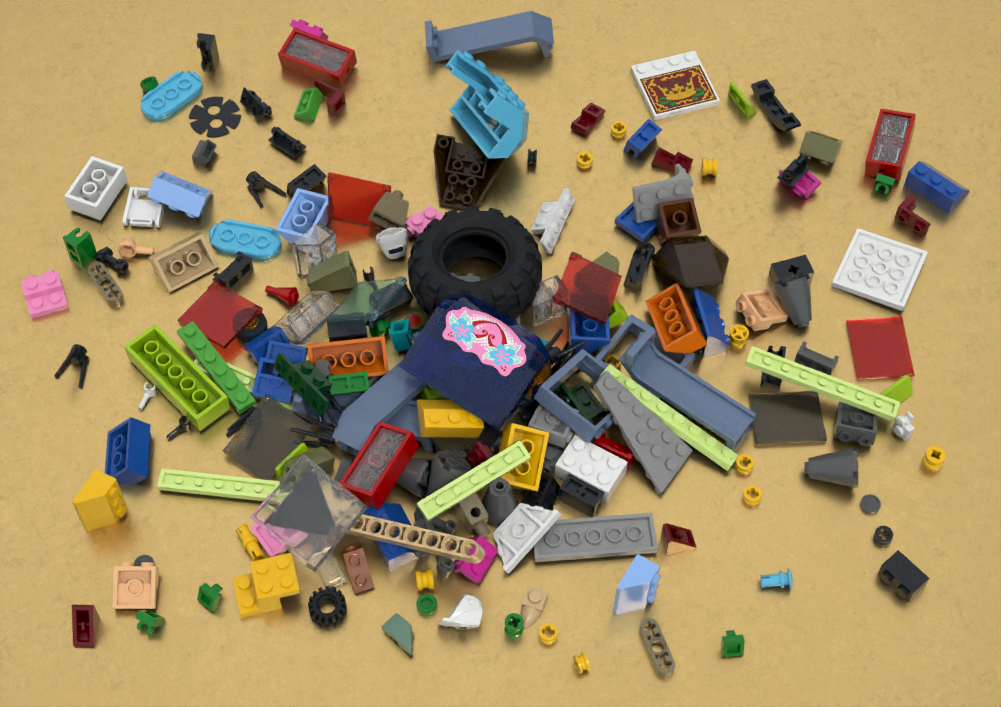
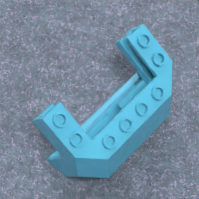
(488, 108)

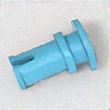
(777, 579)

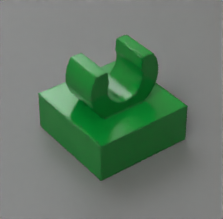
(884, 181)
(381, 329)
(209, 596)
(149, 618)
(732, 644)

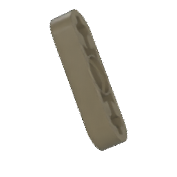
(105, 276)
(656, 656)

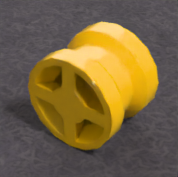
(709, 167)
(741, 332)
(931, 462)
(424, 579)

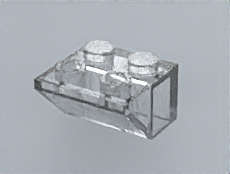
(543, 305)

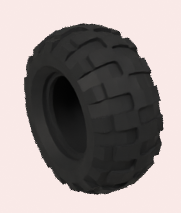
(476, 235)

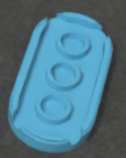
(171, 95)
(250, 239)

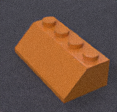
(676, 321)
(352, 355)

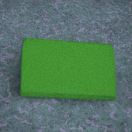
(308, 104)

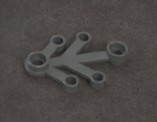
(421, 521)

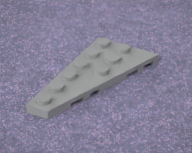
(646, 435)

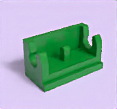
(80, 248)
(349, 383)

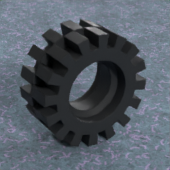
(327, 595)

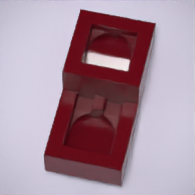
(589, 118)
(668, 160)

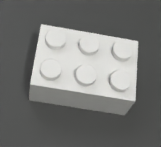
(96, 188)
(591, 466)

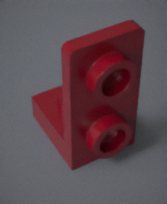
(335, 95)
(906, 215)
(478, 454)

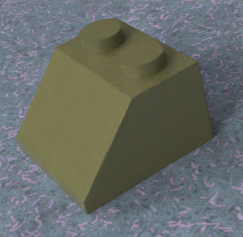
(820, 147)

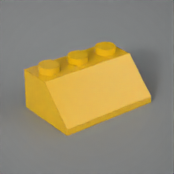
(447, 419)
(535, 442)
(99, 501)

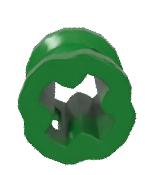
(509, 629)

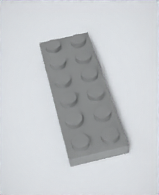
(597, 538)

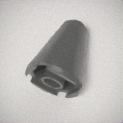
(795, 297)
(835, 467)
(445, 470)
(416, 476)
(499, 501)

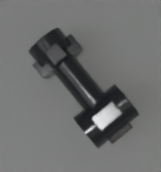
(107, 255)

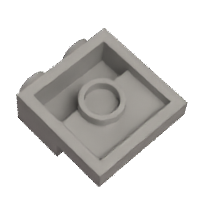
(546, 421)

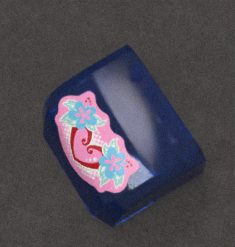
(477, 358)

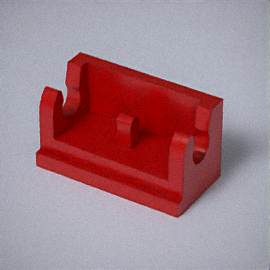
(615, 448)

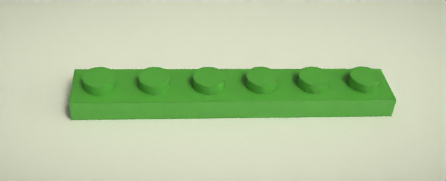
(216, 367)

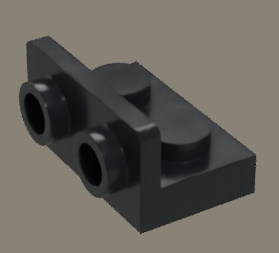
(546, 493)

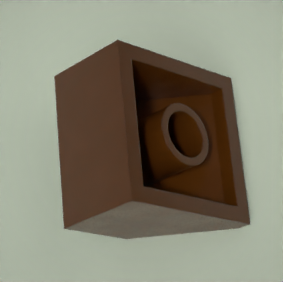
(677, 219)

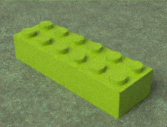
(177, 377)

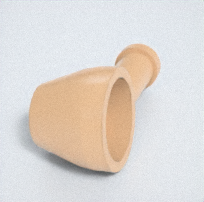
(128, 248)

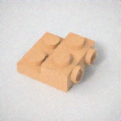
(761, 309)
(135, 586)

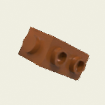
(357, 568)

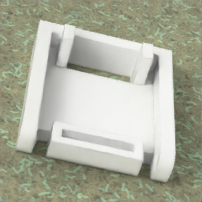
(142, 212)

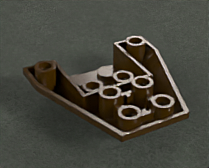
(462, 172)
(692, 261)

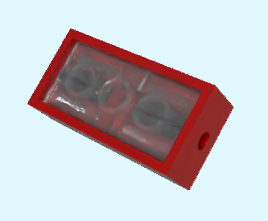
(317, 57)
(890, 144)
(380, 464)

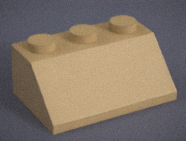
(183, 261)

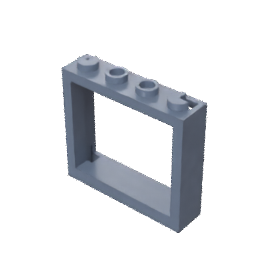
(637, 326)
(562, 410)

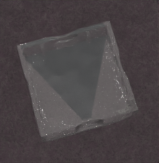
(309, 512)

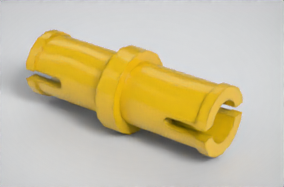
(250, 542)

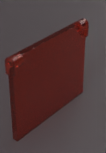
(353, 199)
(587, 288)
(221, 314)
(879, 348)

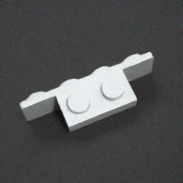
(552, 219)

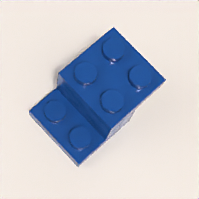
(268, 380)

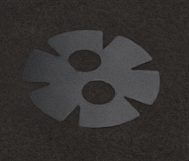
(205, 118)

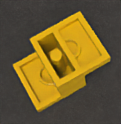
(266, 584)

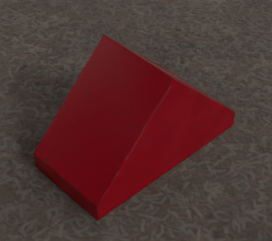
(676, 539)
(84, 625)

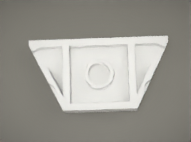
(521, 532)

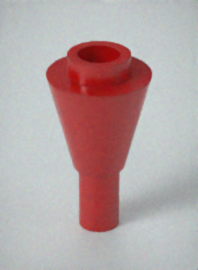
(287, 294)

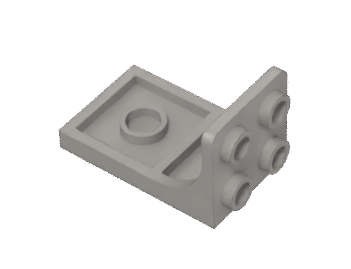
(649, 195)

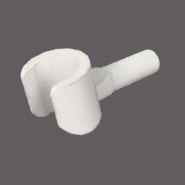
(148, 393)

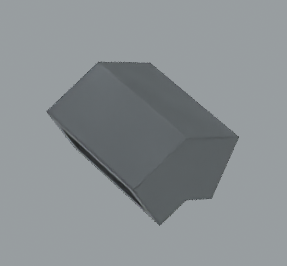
(203, 152)
(324, 367)

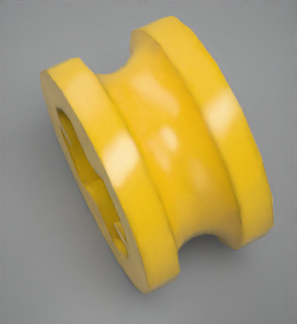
(618, 134)
(588, 156)
(615, 358)
(746, 458)
(747, 498)
(553, 630)
(581, 663)

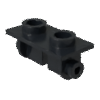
(254, 104)
(286, 142)
(795, 171)

